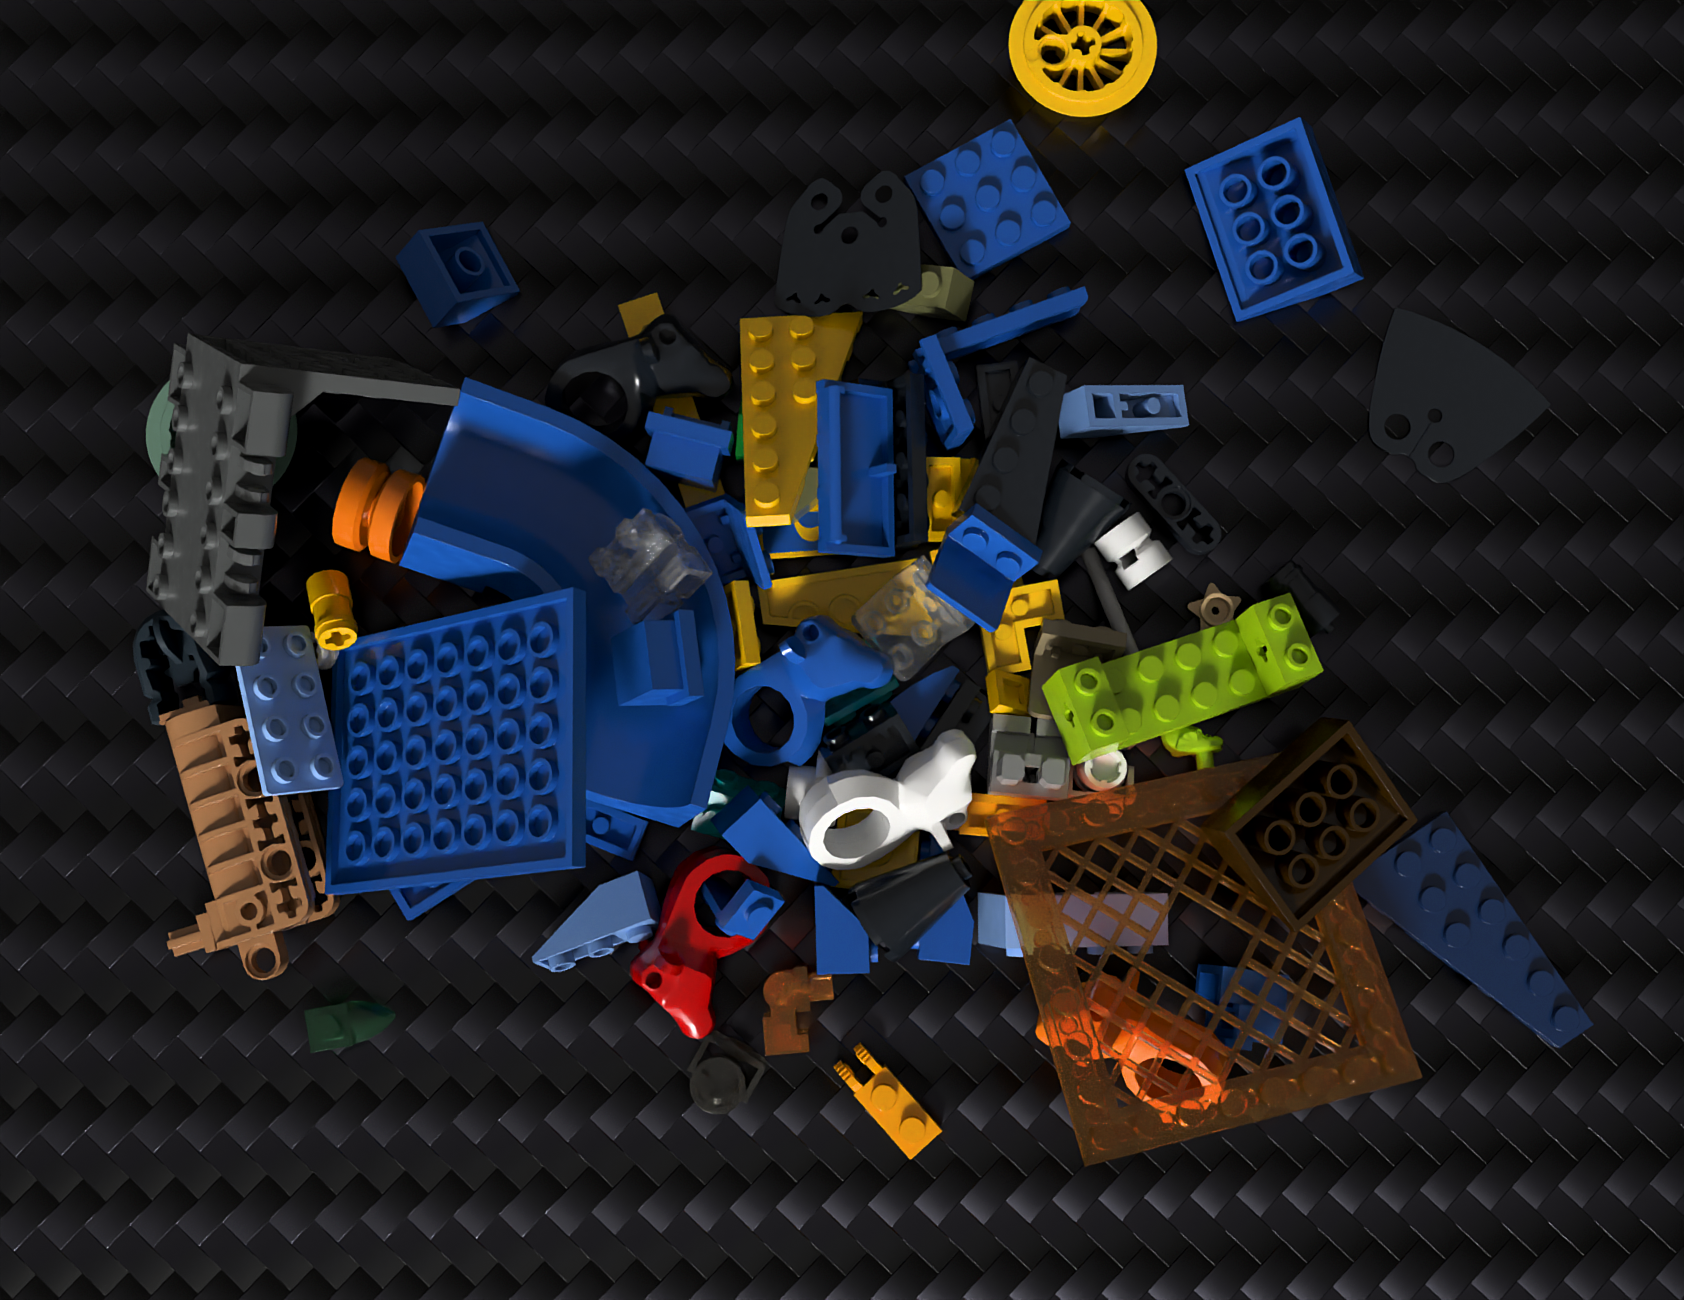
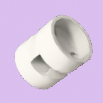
(1130, 535)

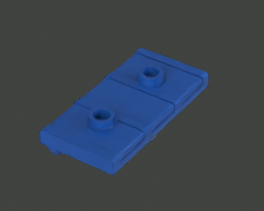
(855, 469)

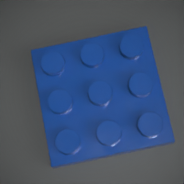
(987, 201)

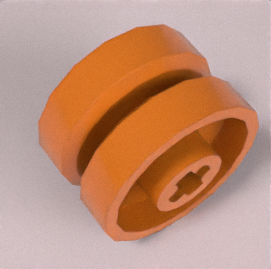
(377, 509)

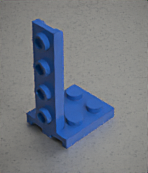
(947, 410)

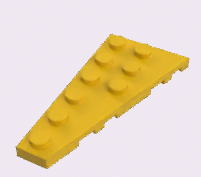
(779, 403)

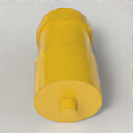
(332, 609)

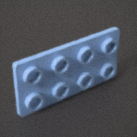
(289, 715)

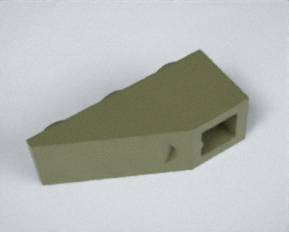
(943, 295)

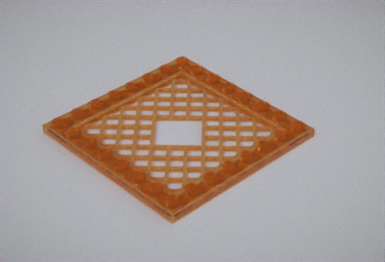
(1090, 1094)

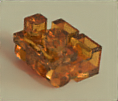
(789, 993)

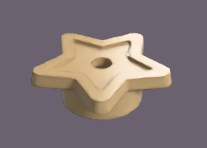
(1214, 598)

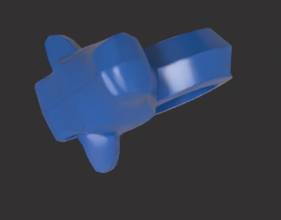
(808, 671)

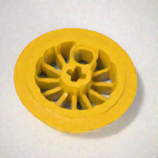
(1035, 74)

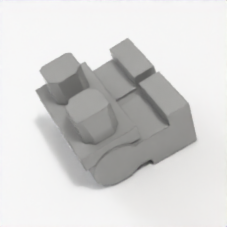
(1026, 762)

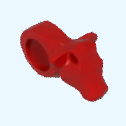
(683, 956)

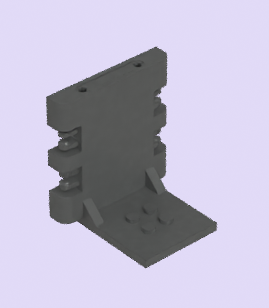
(219, 478)

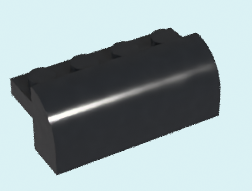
(910, 456)

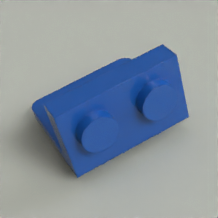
(730, 541)

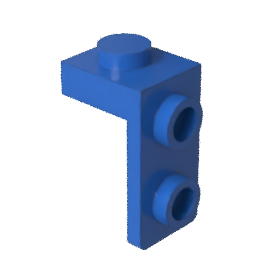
(742, 912)

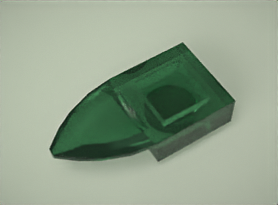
(345, 1024)

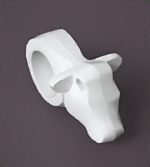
(925, 795)

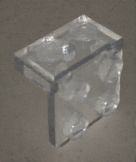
(909, 620)

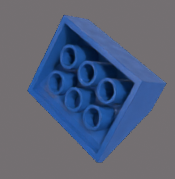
(1274, 221)

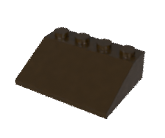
(1310, 821)

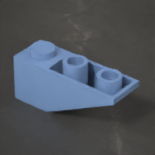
(609, 916)

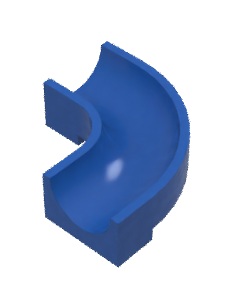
(520, 509)

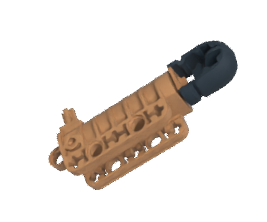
(242, 835)

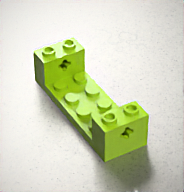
(1181, 680)

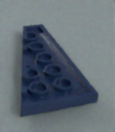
(1456, 911)

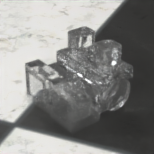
(650, 566)

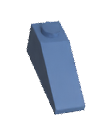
(1121, 410)

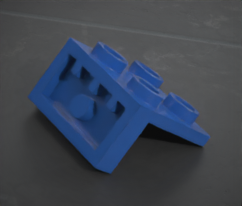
(979, 565)

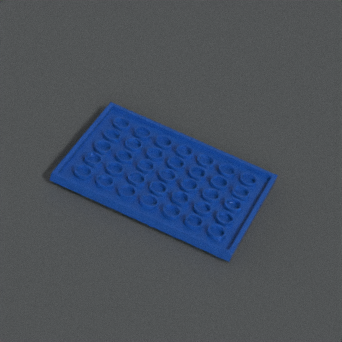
(461, 748)

